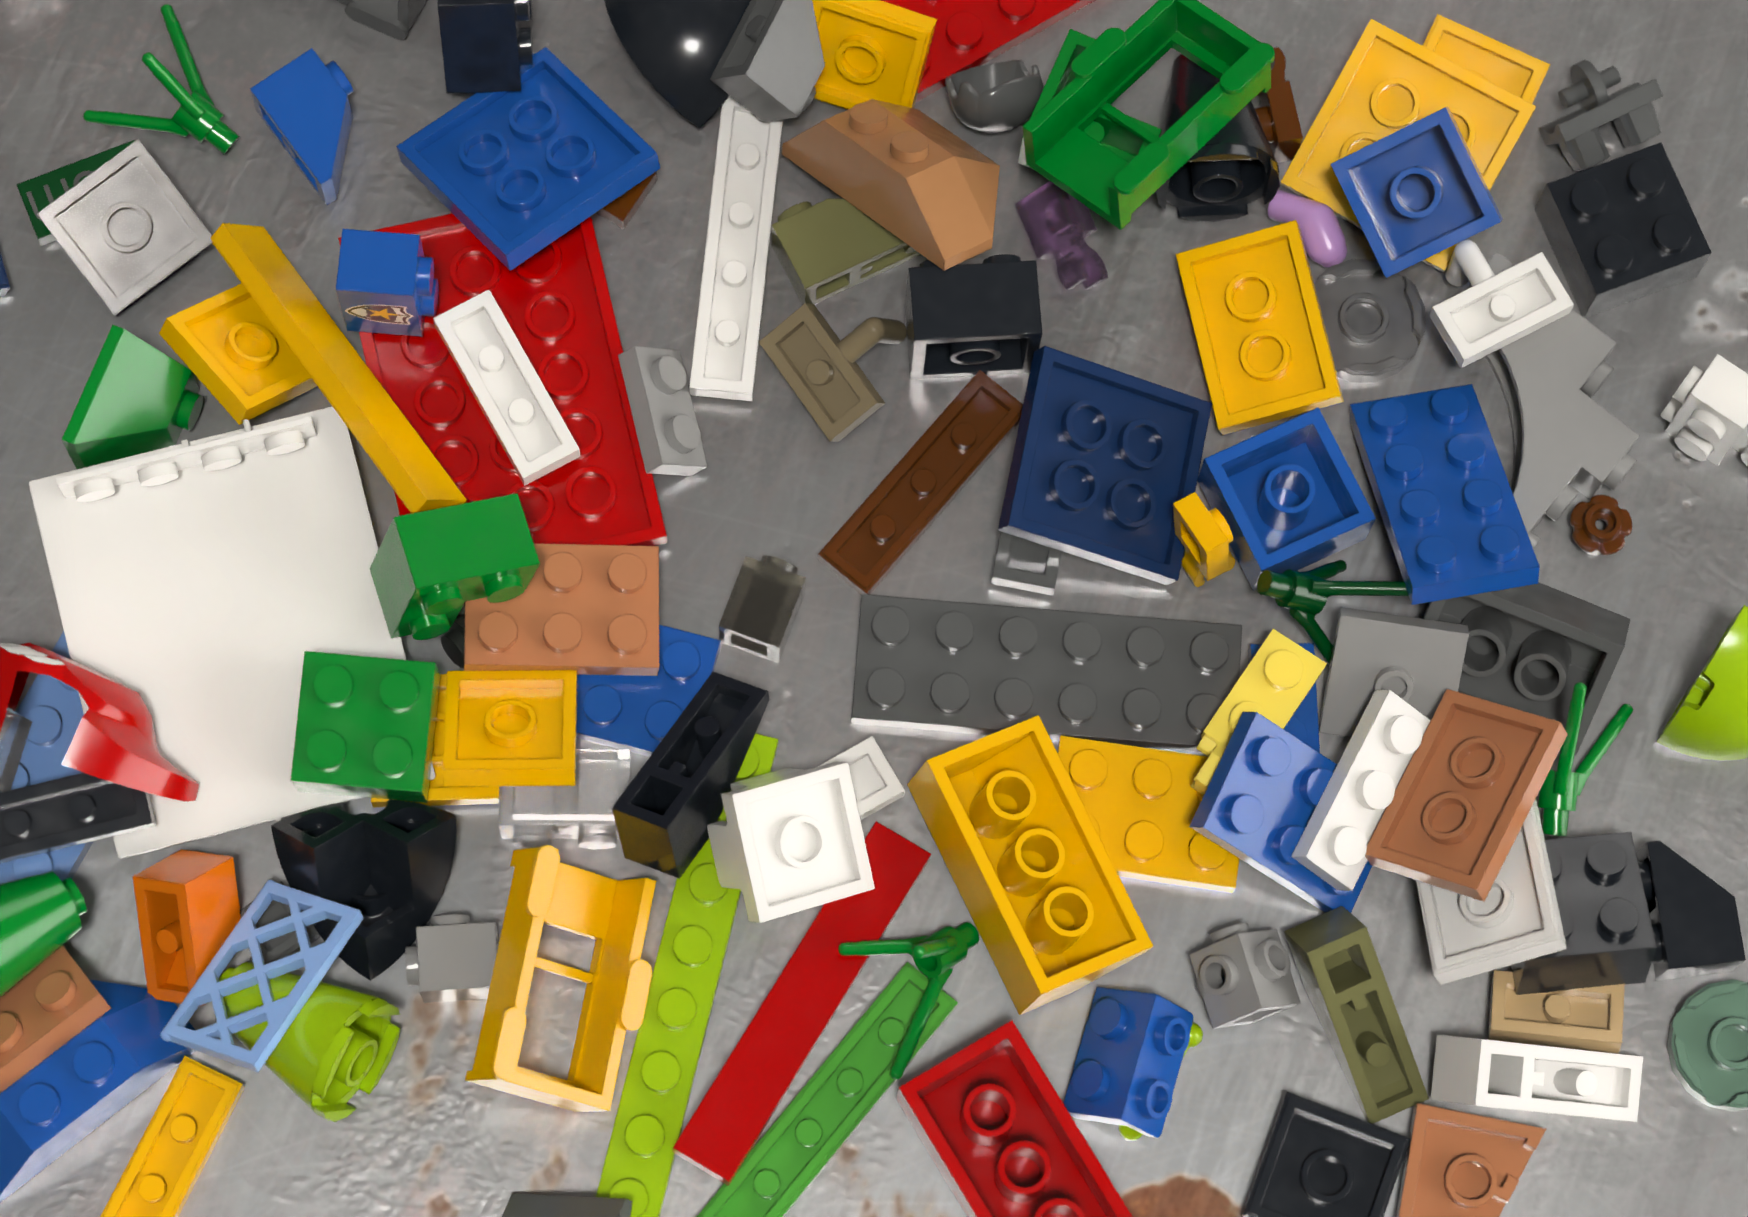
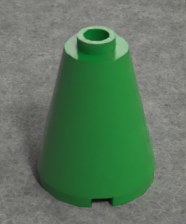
(34, 922)

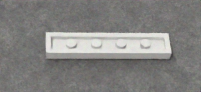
(736, 255)

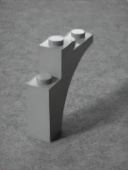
(1556, 426)

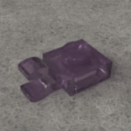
(1057, 231)

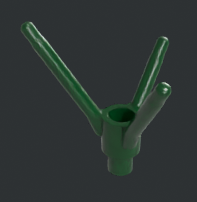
(1308, 592)

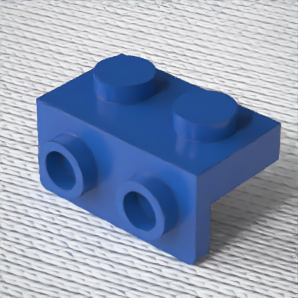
(1129, 1060)

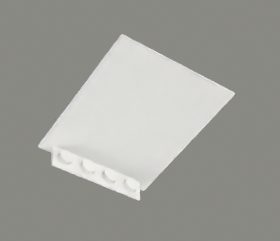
(203, 588)

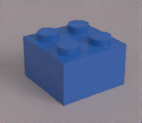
(1417, 192)
(1287, 497)

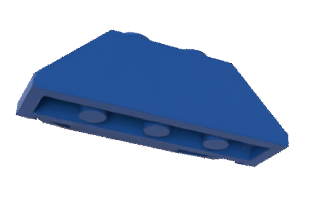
(85, 1082)

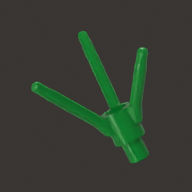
(197, 111)
(1562, 786)
(934, 958)

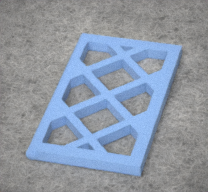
(280, 1012)

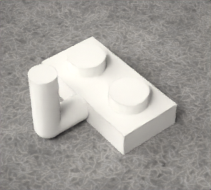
(1496, 306)

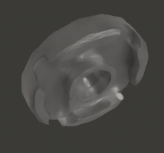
(1369, 319)

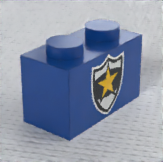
(385, 283)

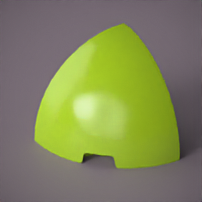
(1714, 709)

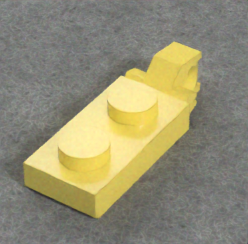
(1270, 685)

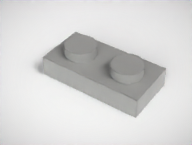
(662, 411)

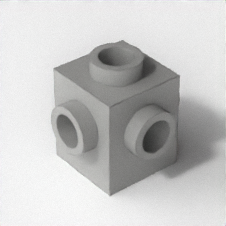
(1244, 976)

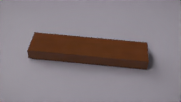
(922, 484)

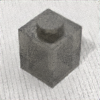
(763, 607)

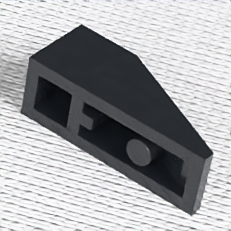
(681, 784)

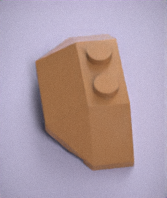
(905, 177)

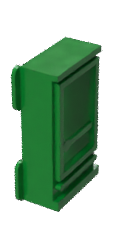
(1106, 69)

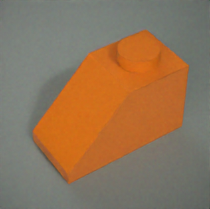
(184, 918)

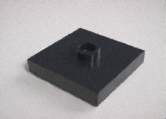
(1325, 1165)

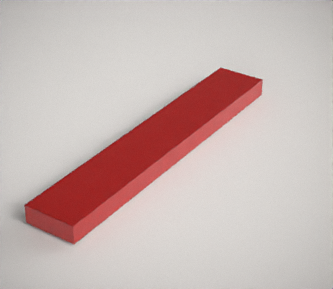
(797, 1012)

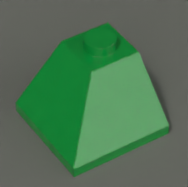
(131, 403)

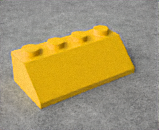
(1028, 864)

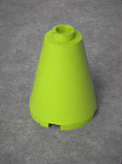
(331, 1047)

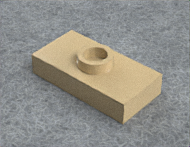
(1562, 1019)

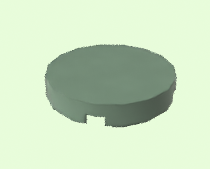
(1711, 1045)

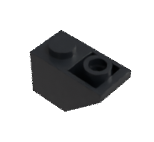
(1690, 916)

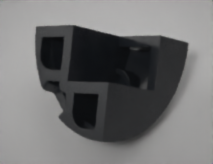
(679, 47)
(377, 863)

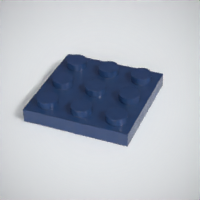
(1103, 465)

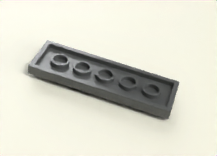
(1078, 671)

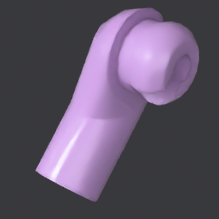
(1318, 225)

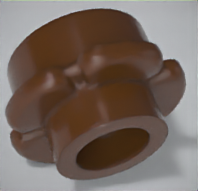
(1598, 541)

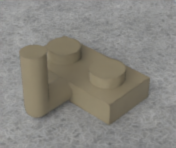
(826, 370)

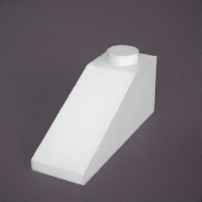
(1536, 1078)

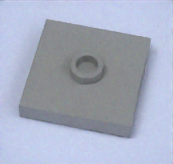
(1392, 653)

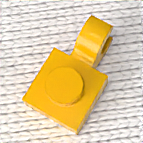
(1205, 539)

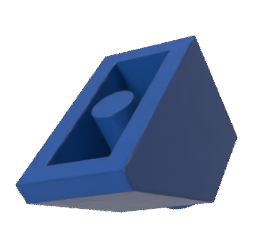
(310, 118)

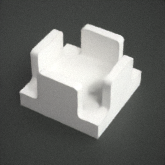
(791, 841)

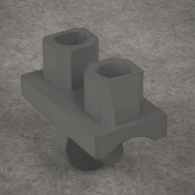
(1628, 108)

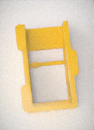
(615, 990)

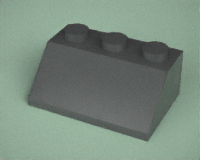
(1533, 648)

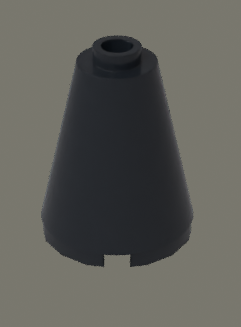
(1229, 168)

